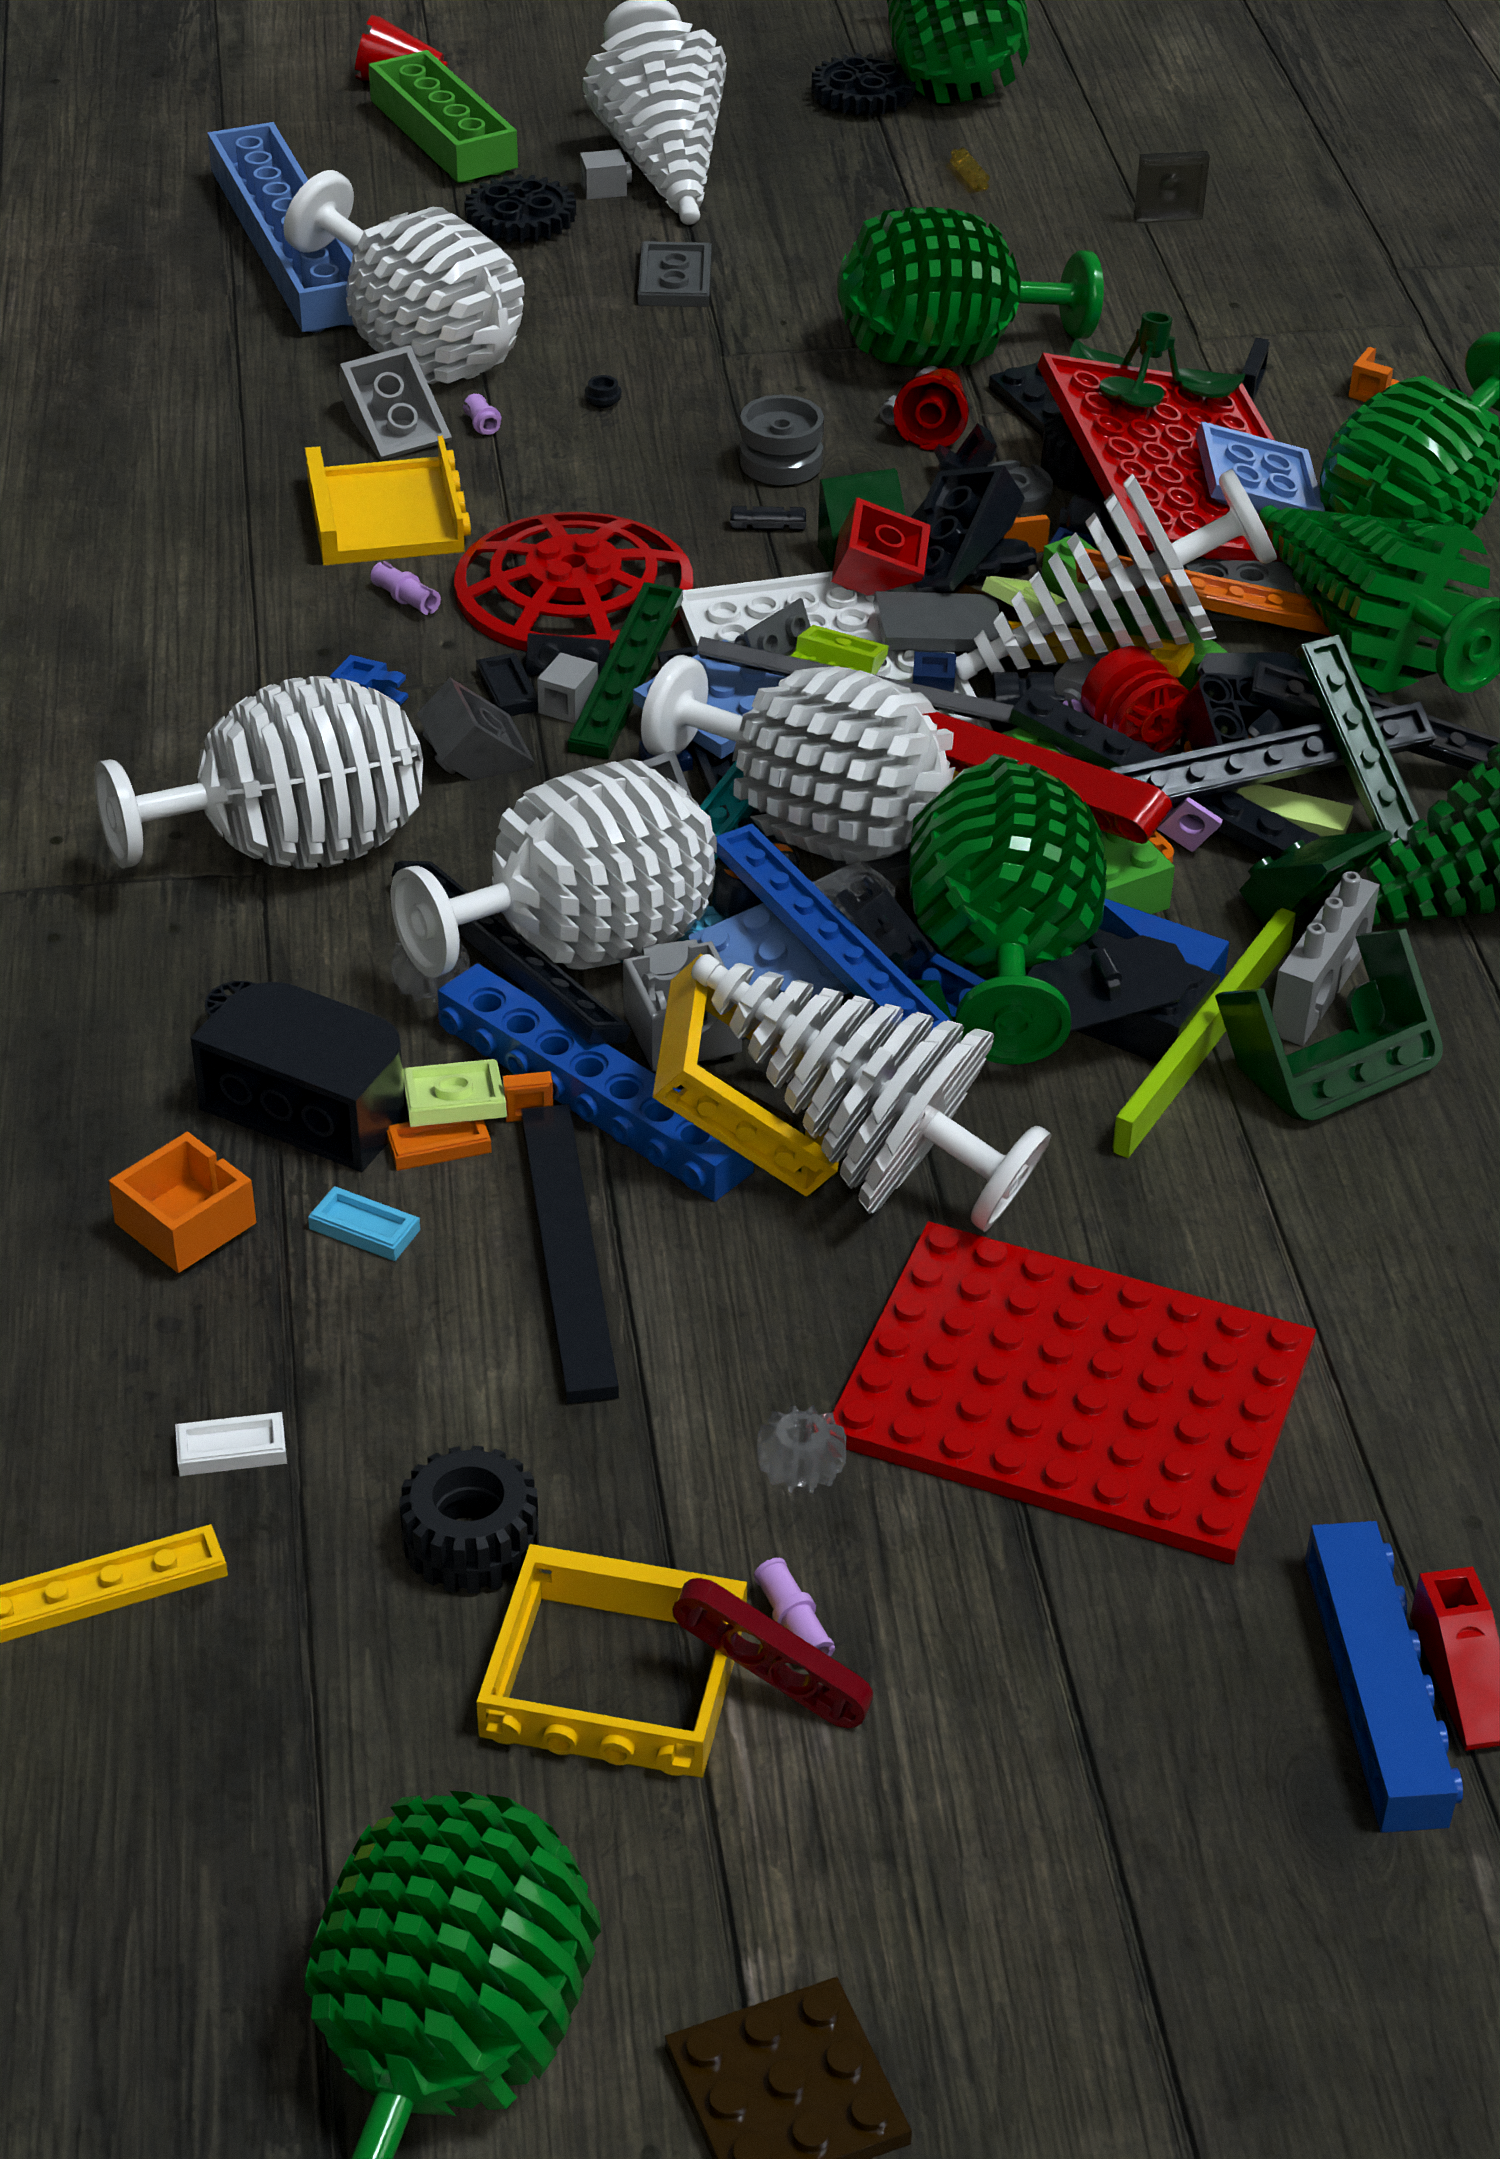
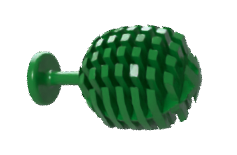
(958, 42)
(943, 288)
(1421, 449)
(1003, 882)
(449, 1958)

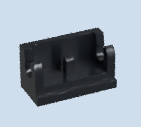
(887, 926)

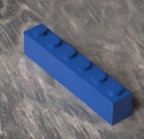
(1381, 1678)

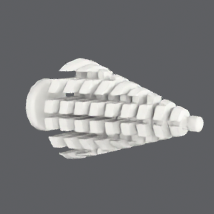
(660, 97)
(1146, 570)
(871, 1081)

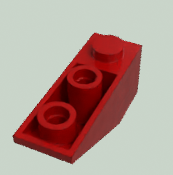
(1462, 1650)

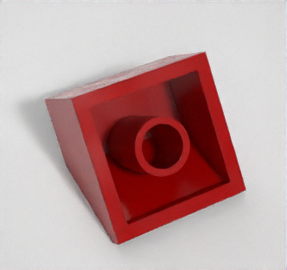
(879, 549)

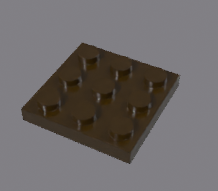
(788, 2081)

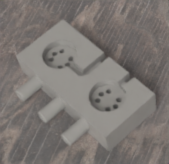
(1323, 958)

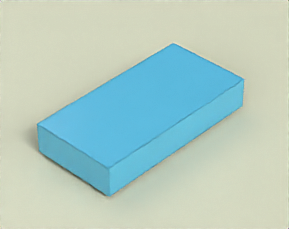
(364, 1223)

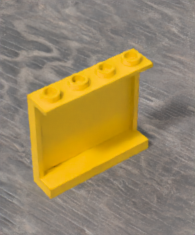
(387, 507)

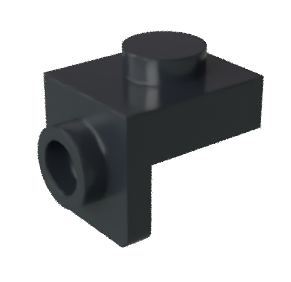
(975, 451)

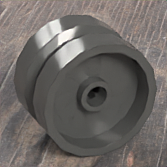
(781, 439)

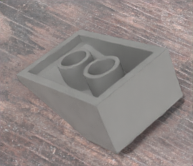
(391, 403)

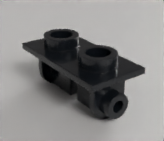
(545, 648)

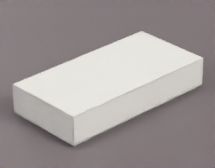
(230, 1444)

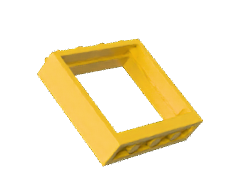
(720, 1107)
(607, 1586)

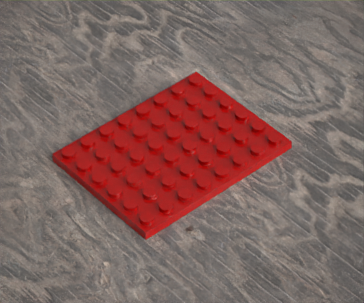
(1151, 444)
(1076, 1390)

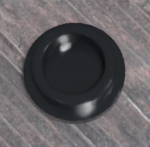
(603, 391)

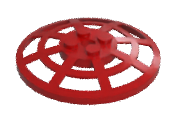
(564, 570)

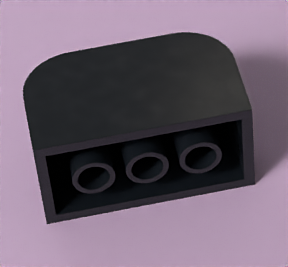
(302, 1071)

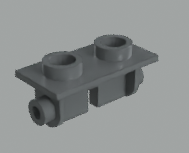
(778, 631)

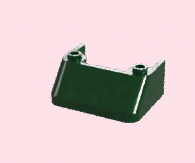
(1388, 1040)

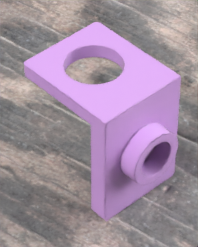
(1187, 830)

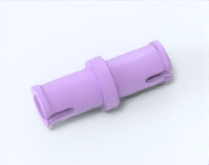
(405, 587)
(791, 1606)

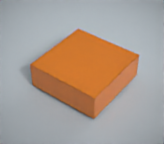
(527, 1091)

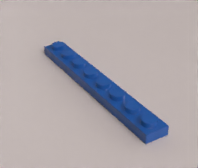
(820, 923)

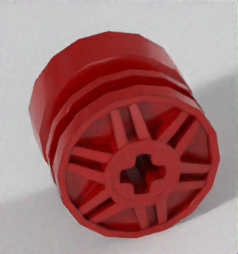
(1135, 697)

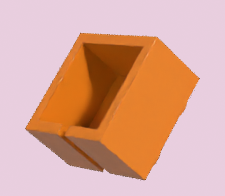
(182, 1202)

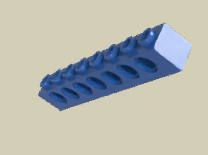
(589, 1077)

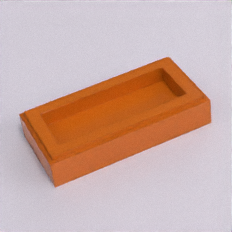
(436, 1143)

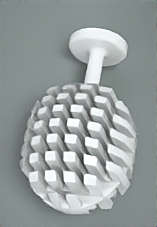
(416, 280)
(824, 754)
(286, 777)
(578, 870)

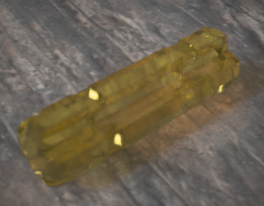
(969, 169)

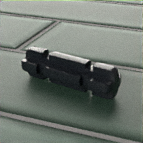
(767, 518)

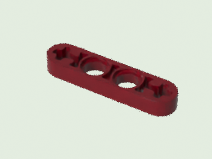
(840, 1700)

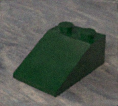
(1308, 872)

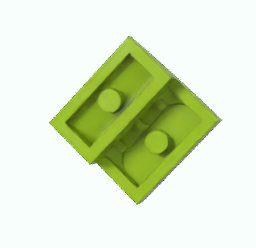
(840, 649)

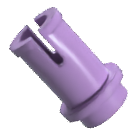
(484, 417)

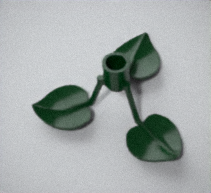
(1153, 340)

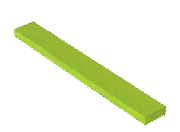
(1199, 1036)

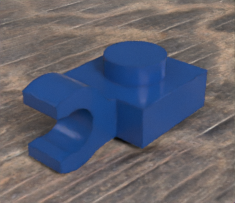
(373, 675)

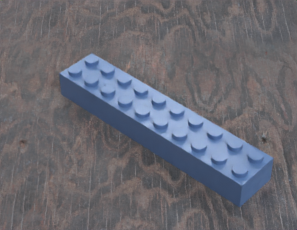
(260, 182)

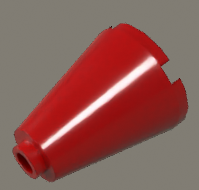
(387, 42)
(932, 409)

